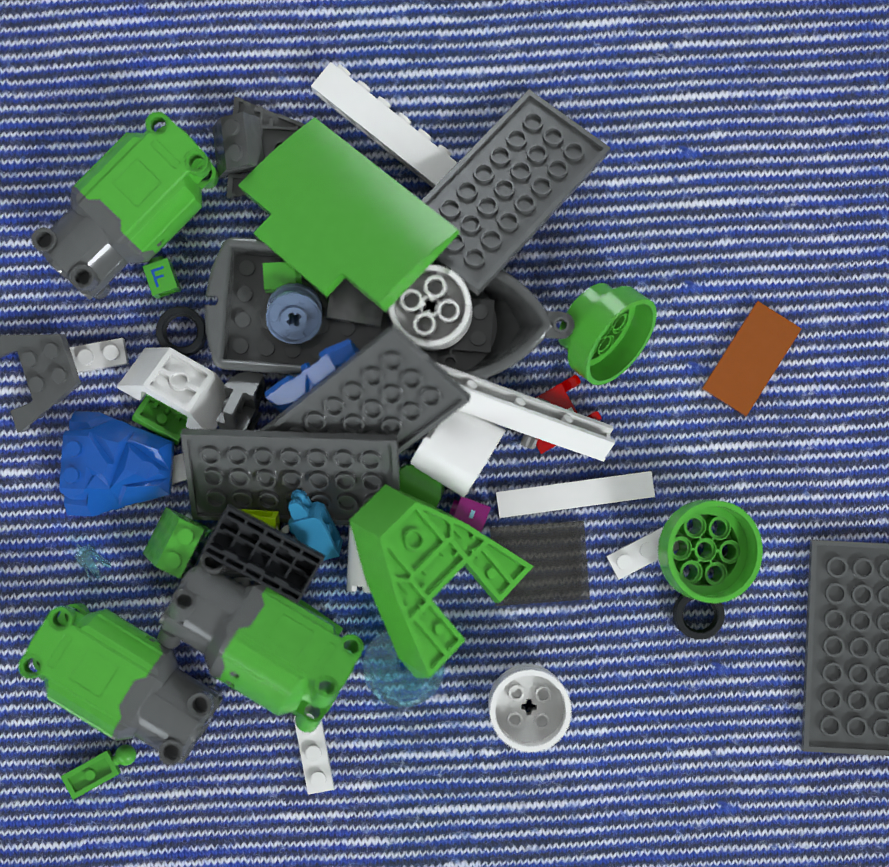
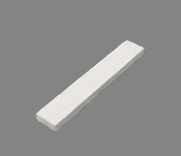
(575, 494)

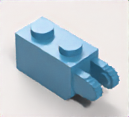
(313, 525)

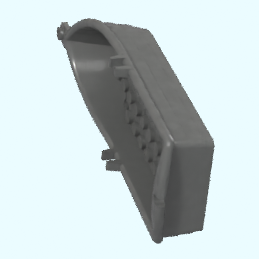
(503, 328)

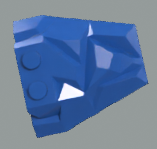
(293, 388)
(112, 465)

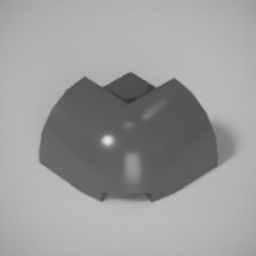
(242, 402)

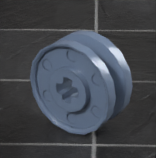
(293, 327)

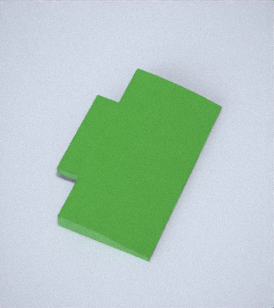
(343, 217)

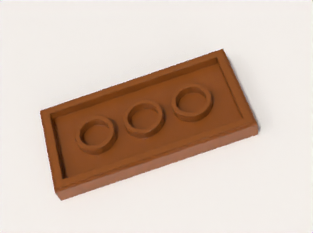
(751, 358)

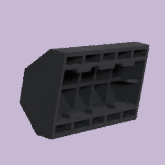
(263, 553)

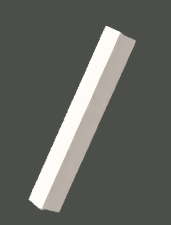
(534, 416)

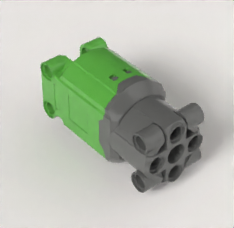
(127, 206)
(260, 643)
(120, 680)

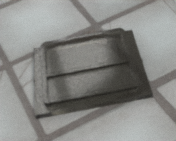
(557, 559)

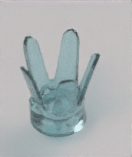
(84, 558)

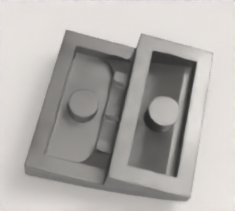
(351, 305)

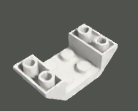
(177, 383)

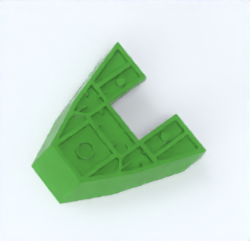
(409, 556)

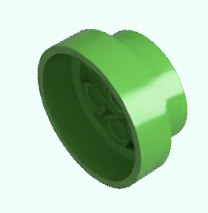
(608, 331)
(731, 573)

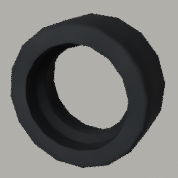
(181, 311)
(711, 630)

